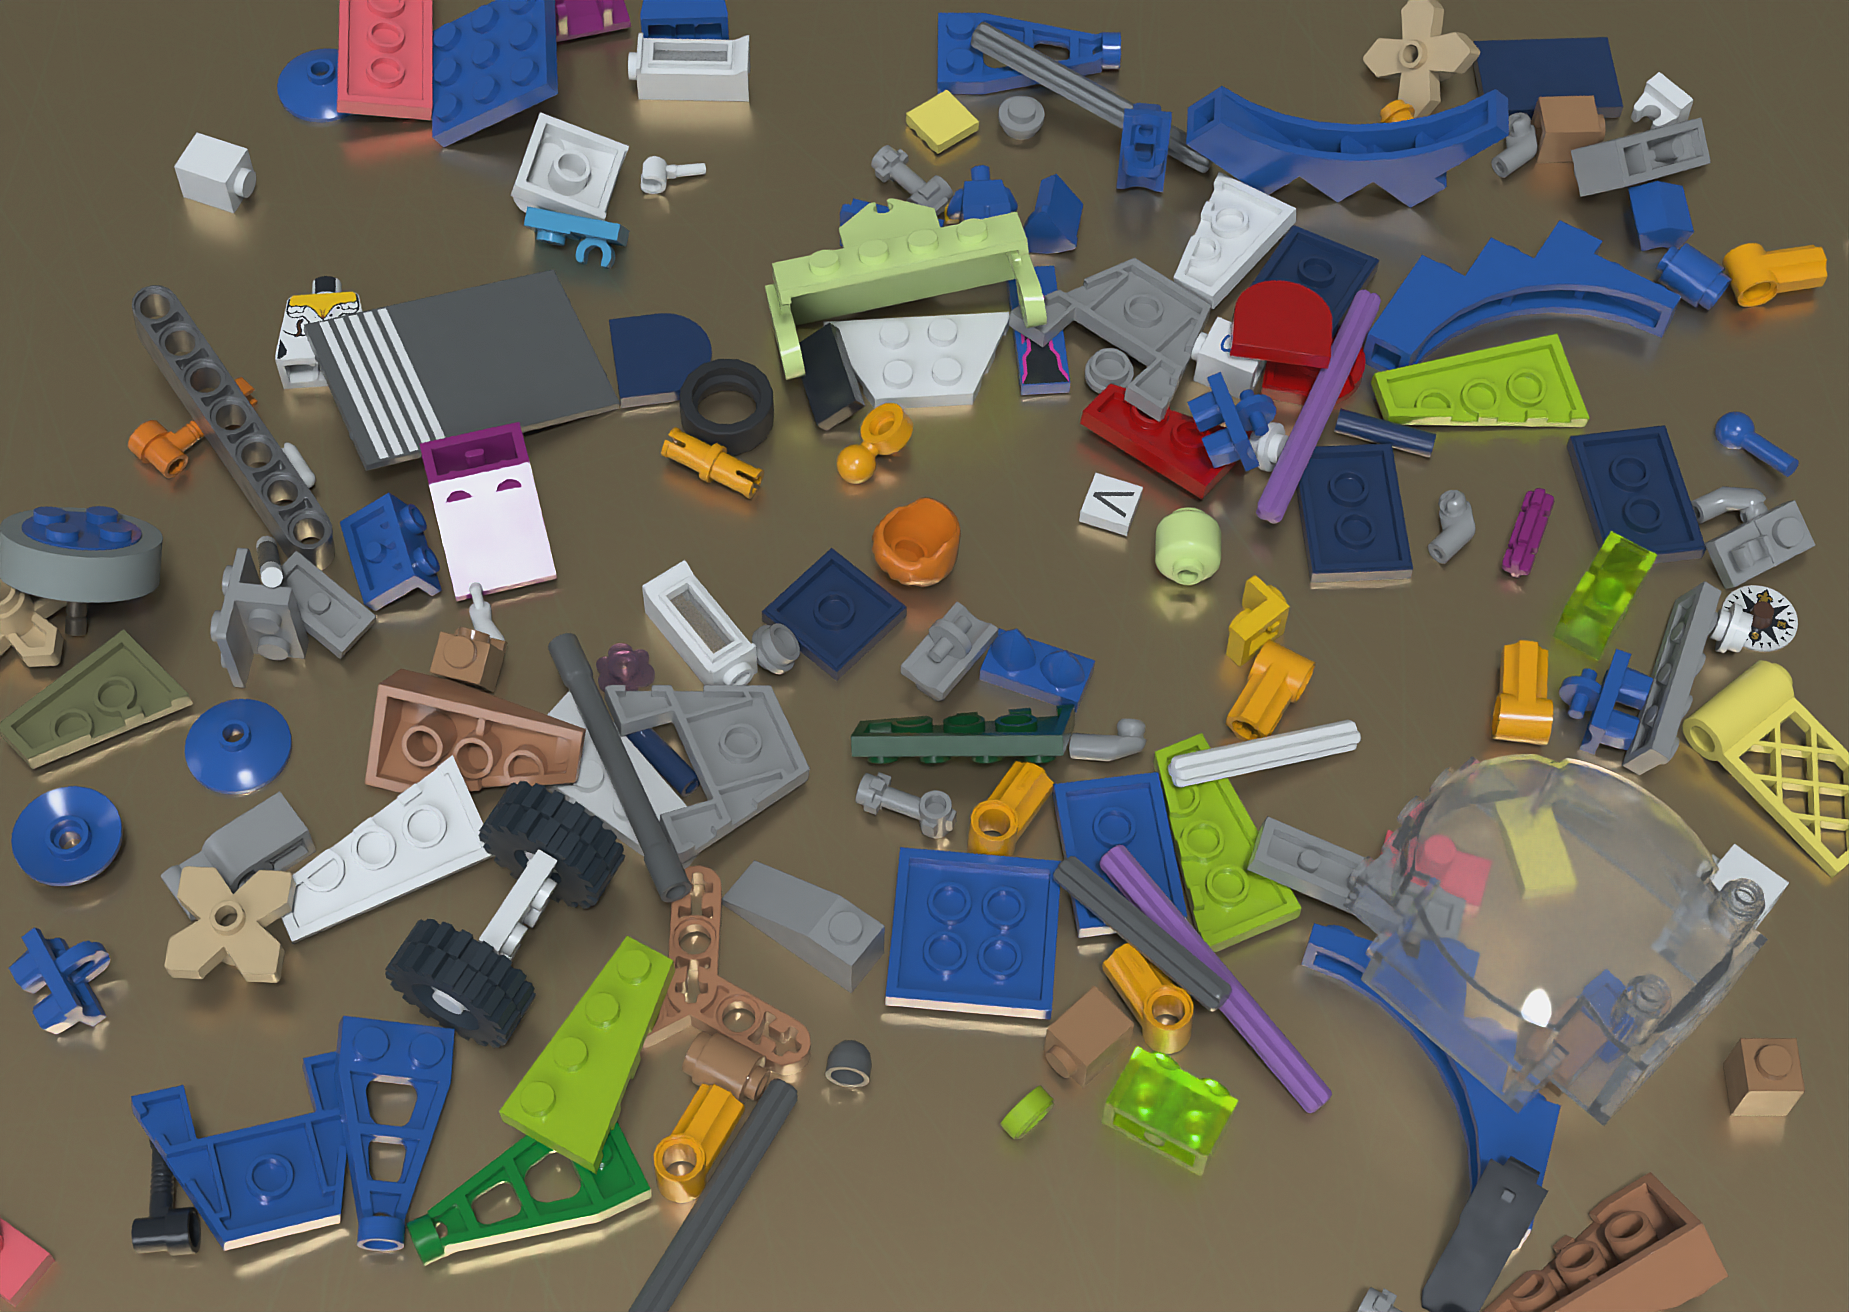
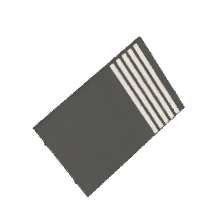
(459, 366)

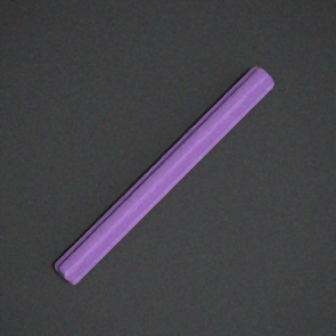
(1318, 407)
(1240, 1006)

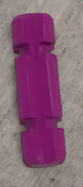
(1528, 533)

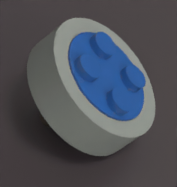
(80, 557)

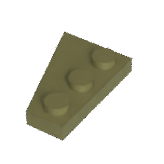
(92, 702)

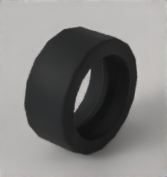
(729, 376)

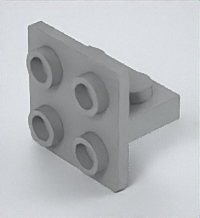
(255, 620)

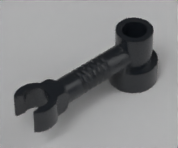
(165, 1228)

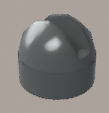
(849, 1064)

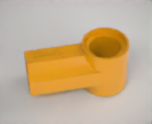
(1762, 274)
(1274, 682)
(1522, 704)
(1009, 810)
(1148, 995)
(697, 1140)

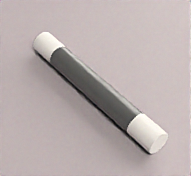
(269, 562)

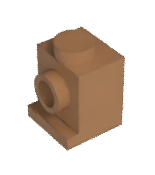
(469, 658)

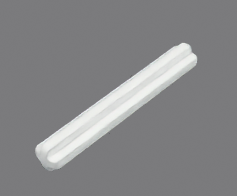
(1263, 753)

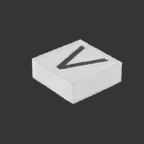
(1111, 504)

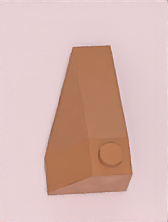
(493, 740)
(1633, 1257)

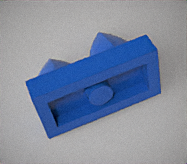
(1036, 669)

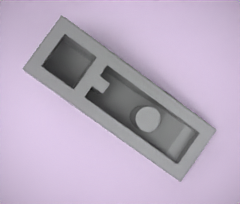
(1640, 157)
(809, 922)

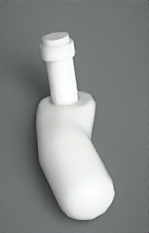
(299, 464)
(482, 614)

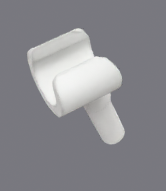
(656, 173)

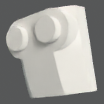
(568, 170)

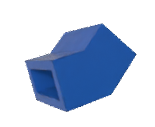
(1660, 215)

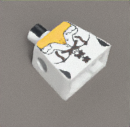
(293, 353)

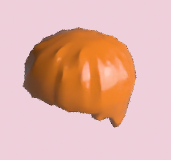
(918, 542)

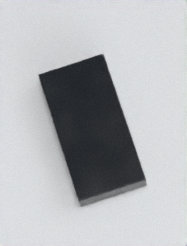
(829, 377)

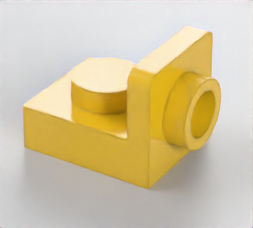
(1261, 620)

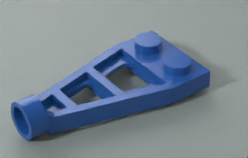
(963, 68)
(397, 1055)

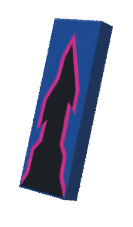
(1040, 368)

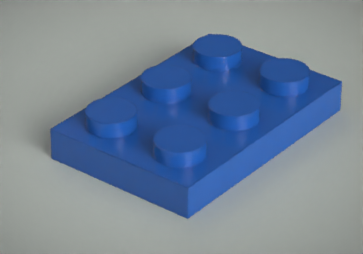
(1113, 812)

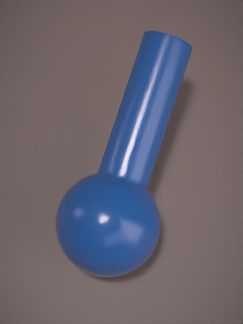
(1737, 431)

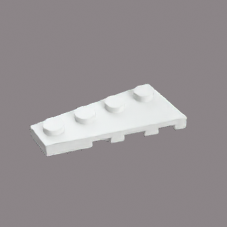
(596, 791)
(400, 849)

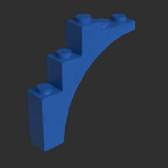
(1340, 158)
(1506, 283)
(1487, 1122)

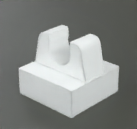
(1662, 103)

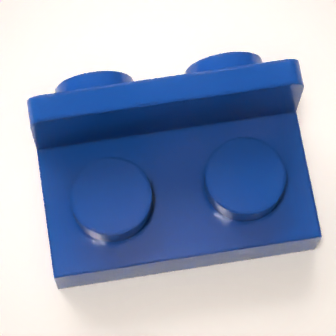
(390, 551)

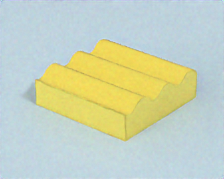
(942, 121)

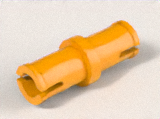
(712, 462)

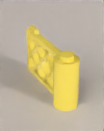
(1739, 720)

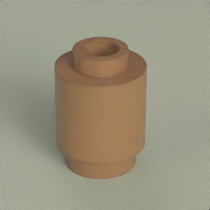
(728, 1065)

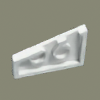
(1231, 238)

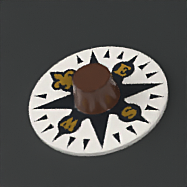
(1773, 617)

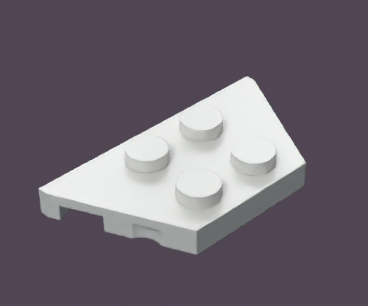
(923, 357)

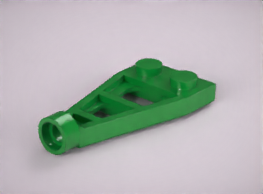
(601, 1195)

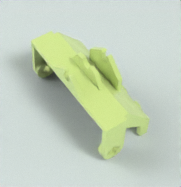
(898, 261)

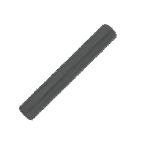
(1142, 933)

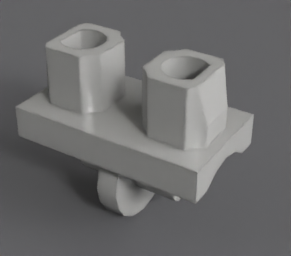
(948, 652)

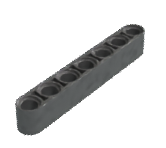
(228, 407)

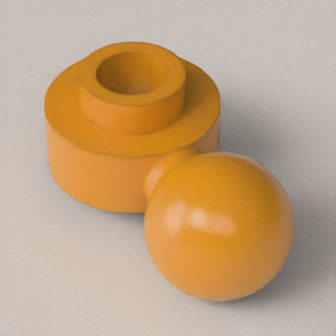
(883, 432)

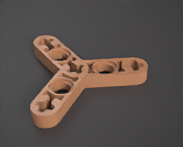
(718, 994)

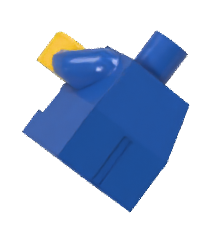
(980, 198)

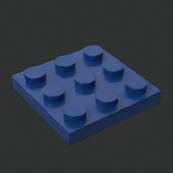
(492, 66)
(974, 933)

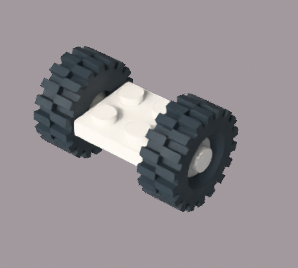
(552, 855)

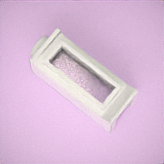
(691, 69)
(699, 628)

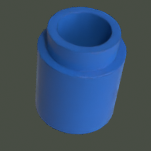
(1693, 276)

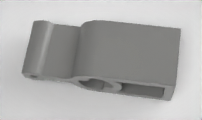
(260, 839)

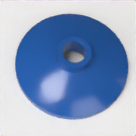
(310, 86)
(242, 764)
(61, 817)

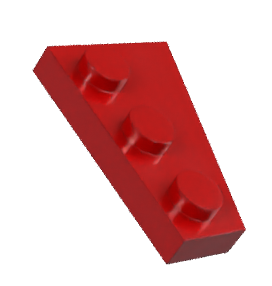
(1167, 446)

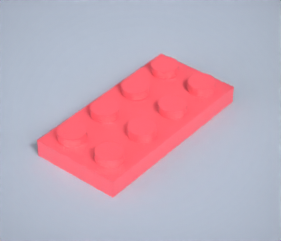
(385, 58)

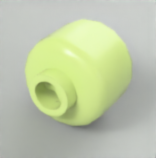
(1188, 544)

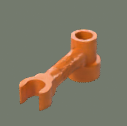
(165, 449)

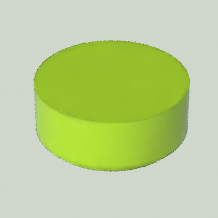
(1028, 1113)

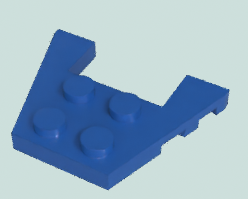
(259, 1177)

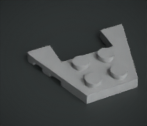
(1137, 314)
(735, 746)

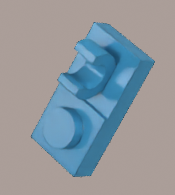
(556, 227)

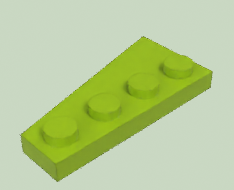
(1494, 386)
(1213, 853)
(582, 1074)

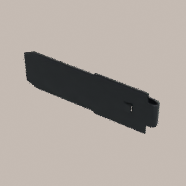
(1485, 1237)

